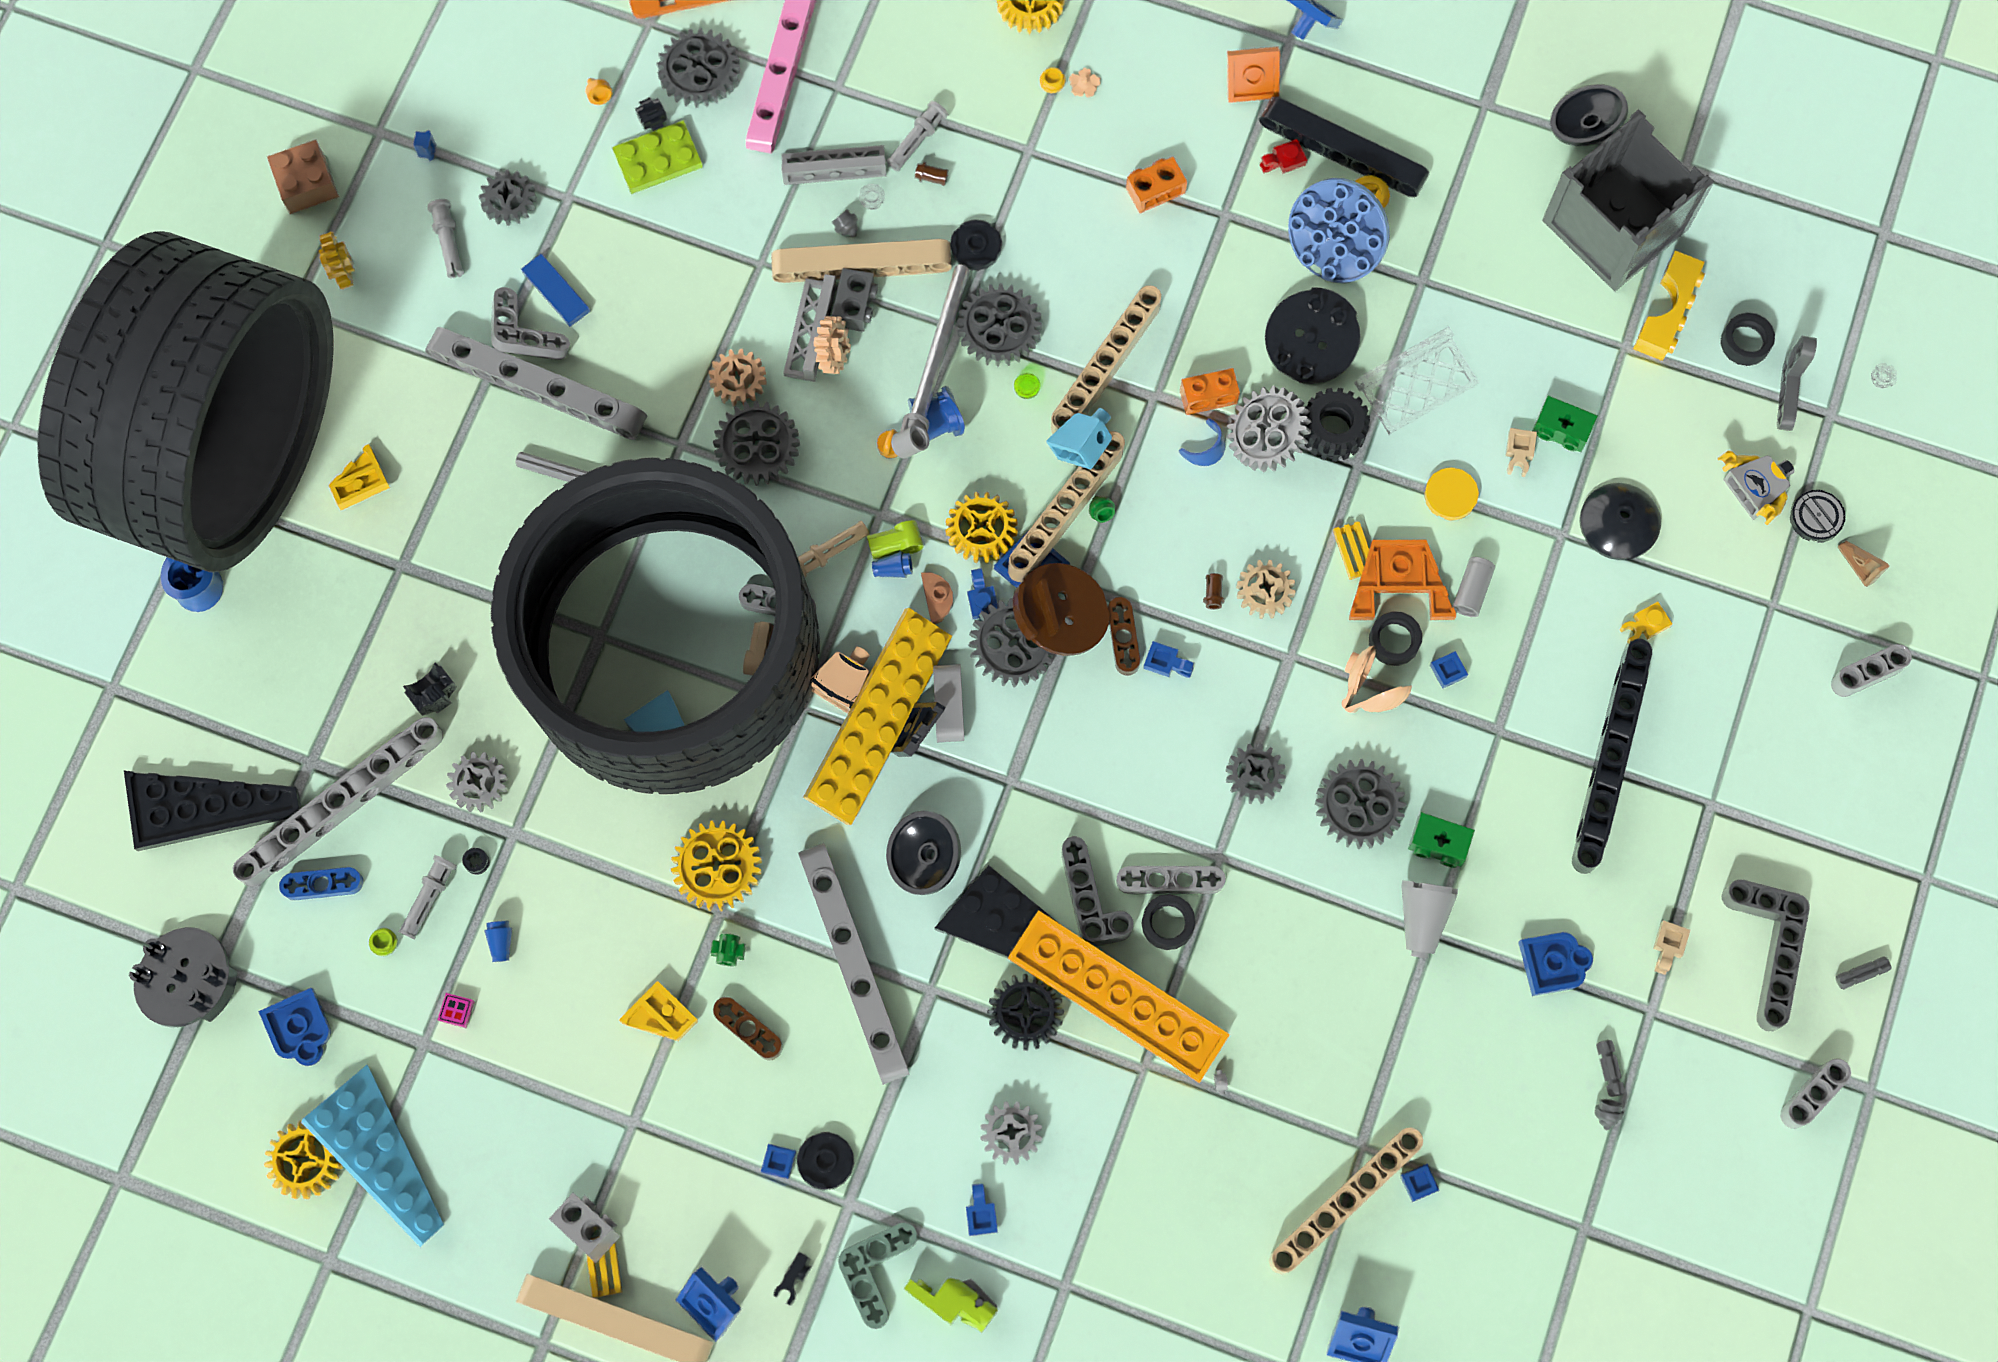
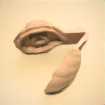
(1359, 668)

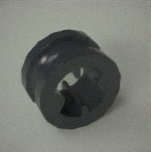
(472, 852)

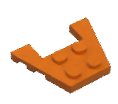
(1400, 568)

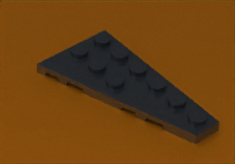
(189, 808)
(990, 914)

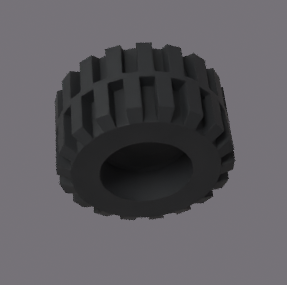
(1348, 409)

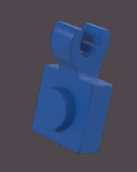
(981, 596)
(1164, 659)
(981, 1216)

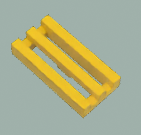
(1343, 551)
(604, 1275)

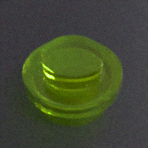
(1027, 386)

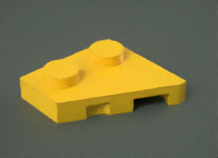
(359, 480)
(659, 1014)

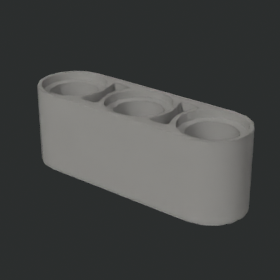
(1880, 662)
(949, 694)
(1828, 1089)

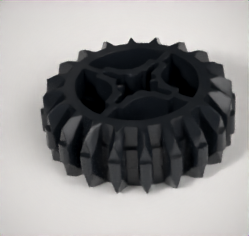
(1012, 1012)

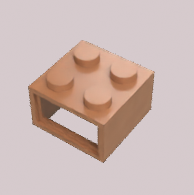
(302, 176)

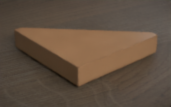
(1864, 564)

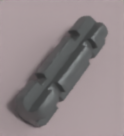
(1863, 972)
(1610, 1068)

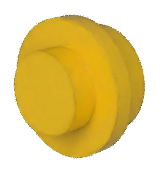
(1052, 80)

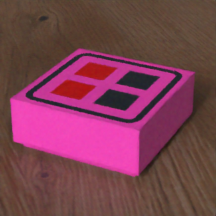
(455, 1010)

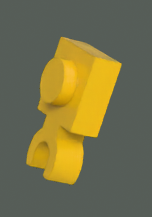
(1648, 621)

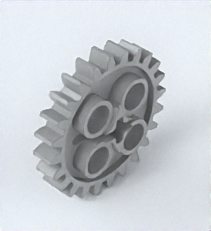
(1269, 429)

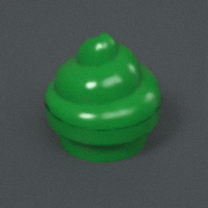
(1101, 509)

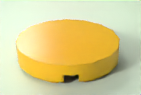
(1451, 493)

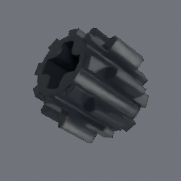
(651, 114)

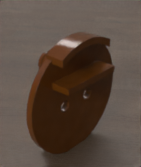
(1043, 614)

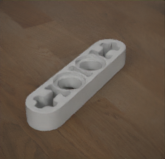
(1170, 875)

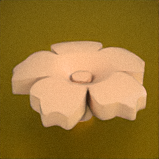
(1084, 83)

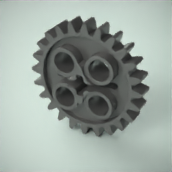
(698, 67)
(988, 306)
(755, 465)
(996, 659)
(1382, 793)

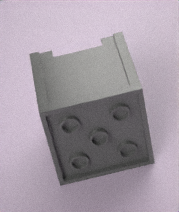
(1625, 202)

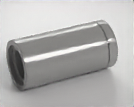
(1474, 587)

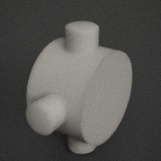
(1220, 1082)

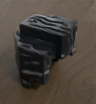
(431, 691)

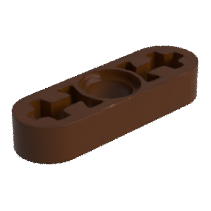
(1119, 655)
(736, 1009)

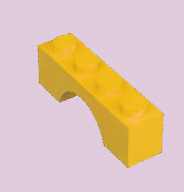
(1679, 280)

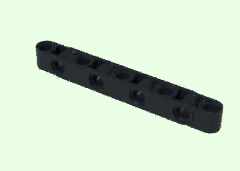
(1607, 773)

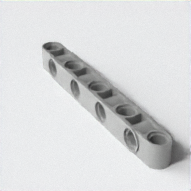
(536, 383)
(321, 816)
(853, 963)

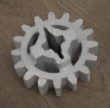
(467, 786)
(997, 1134)

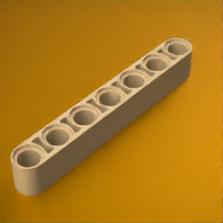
(875, 258)
(1109, 350)
(1061, 516)
(1356, 1191)
(613, 1321)

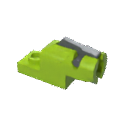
(955, 1300)

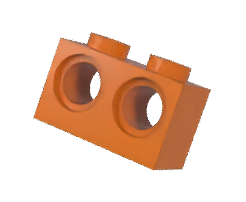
(1159, 189)
(1209, 391)

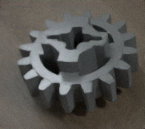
(517, 201)
(1246, 780)

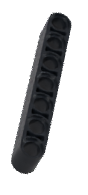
(1343, 146)

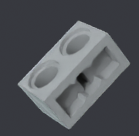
(582, 1229)

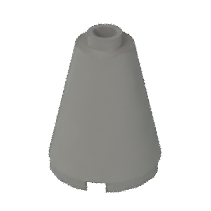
(1425, 915)

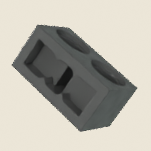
(855, 300)

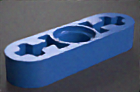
(300, 878)

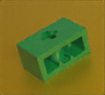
(1577, 422)
(1455, 840)

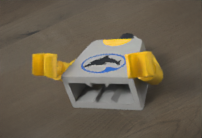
(1758, 483)

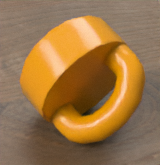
(598, 91)
(884, 444)

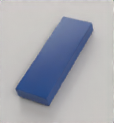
(555, 290)

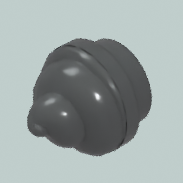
(846, 224)
(1609, 1113)

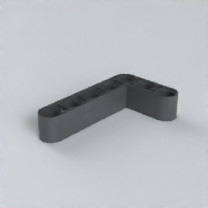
(1779, 945)

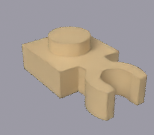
(1520, 447)

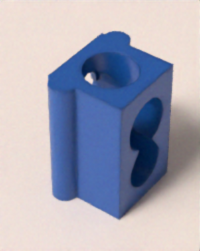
(425, 145)

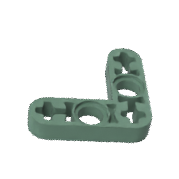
(867, 1261)

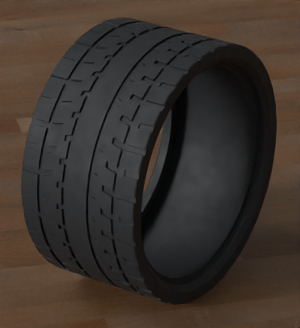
(185, 400)
(596, 515)

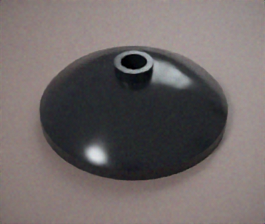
(1589, 115)
(1610, 532)
(911, 853)

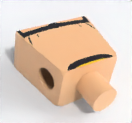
(841, 678)

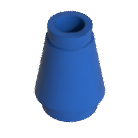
(895, 565)
(499, 940)

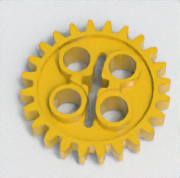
(714, 841)

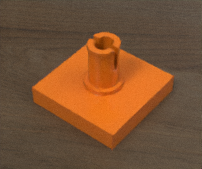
(1253, 74)

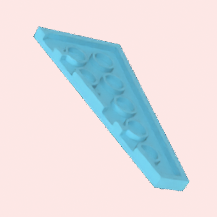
(366, 1141)

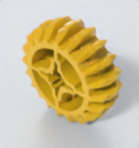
(1031, 17)
(995, 511)
(300, 1170)

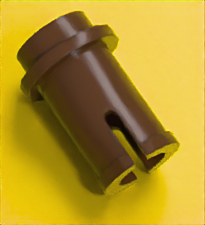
(931, 174)
(1213, 591)

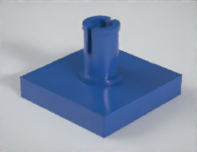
(1313, 12)
(710, 1302)
(1362, 1338)

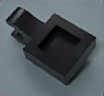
(797, 1271)

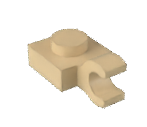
(1671, 942)

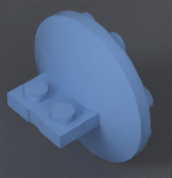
(1339, 229)

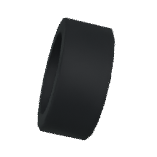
(1758, 324)
(1403, 620)
(1163, 901)

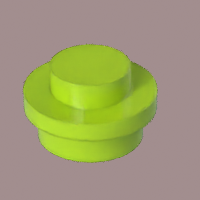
(383, 942)

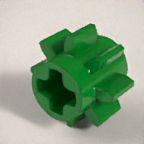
(727, 950)

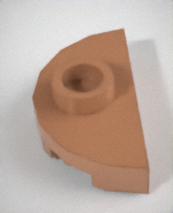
(938, 596)

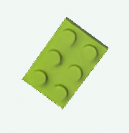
(657, 157)

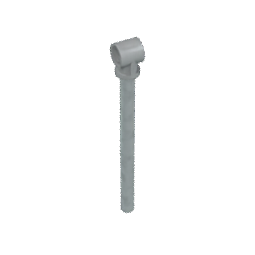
(913, 434)

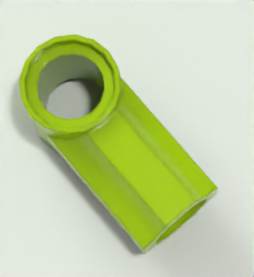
(903, 538)

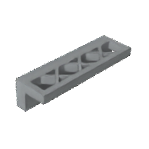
(833, 169)
(822, 308)

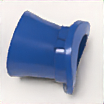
(943, 414)
(191, 586)

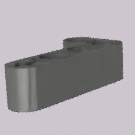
(1089, 891)

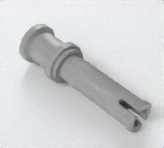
(923, 127)
(444, 227)
(433, 884)

